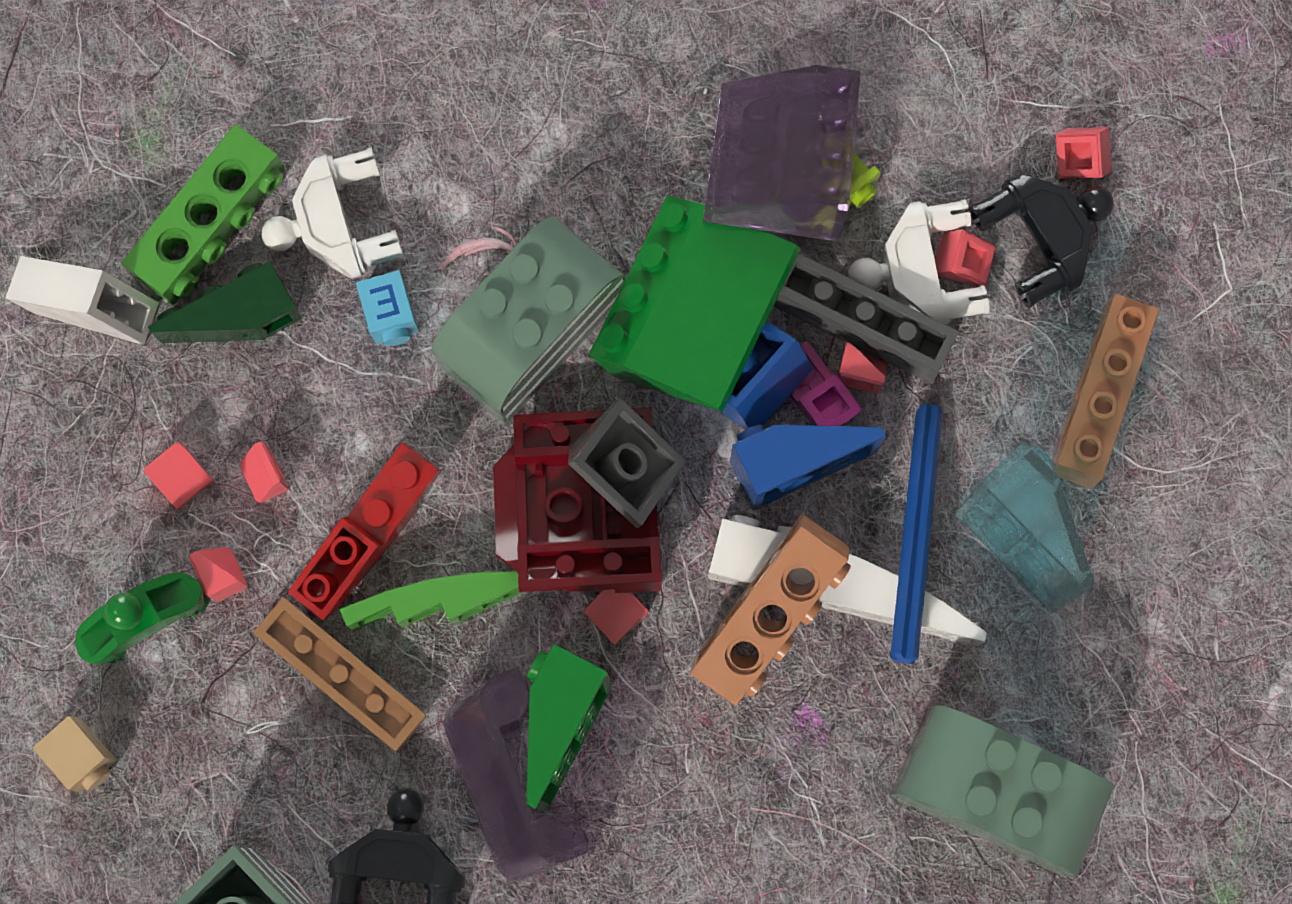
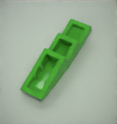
(458, 596)

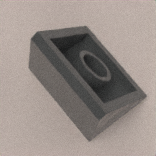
(626, 461)

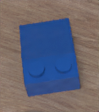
(768, 378)
(794, 456)

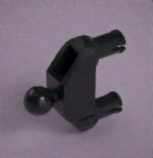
(1055, 223)
(397, 857)

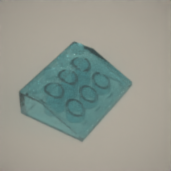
(1030, 527)

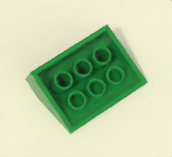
(693, 305)
(562, 709)

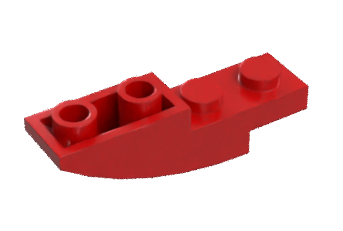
(365, 533)

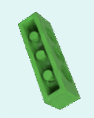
(205, 191)

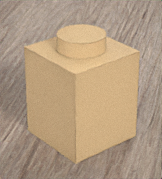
(75, 755)

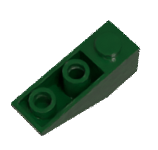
(239, 311)

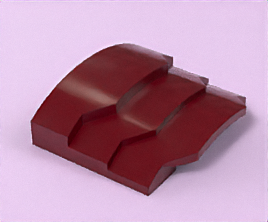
(557, 524)

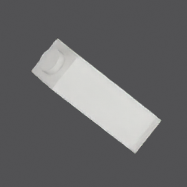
(82, 298)

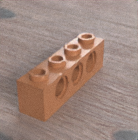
(1103, 391)
(803, 547)

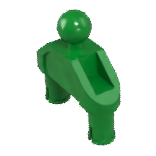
(138, 615)

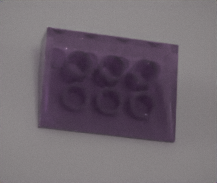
(785, 152)

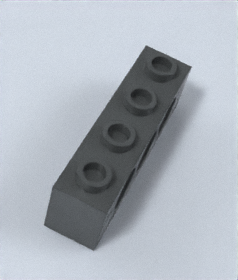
(866, 318)

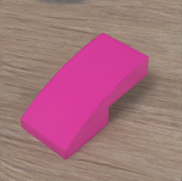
(823, 395)

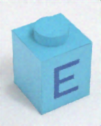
(387, 308)

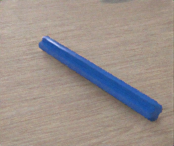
(916, 535)

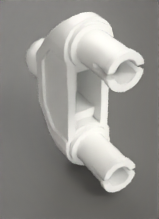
(323, 219)
(911, 265)

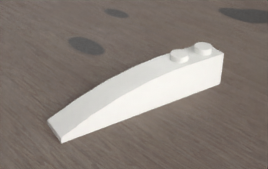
(864, 592)

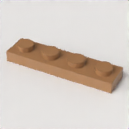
(340, 674)

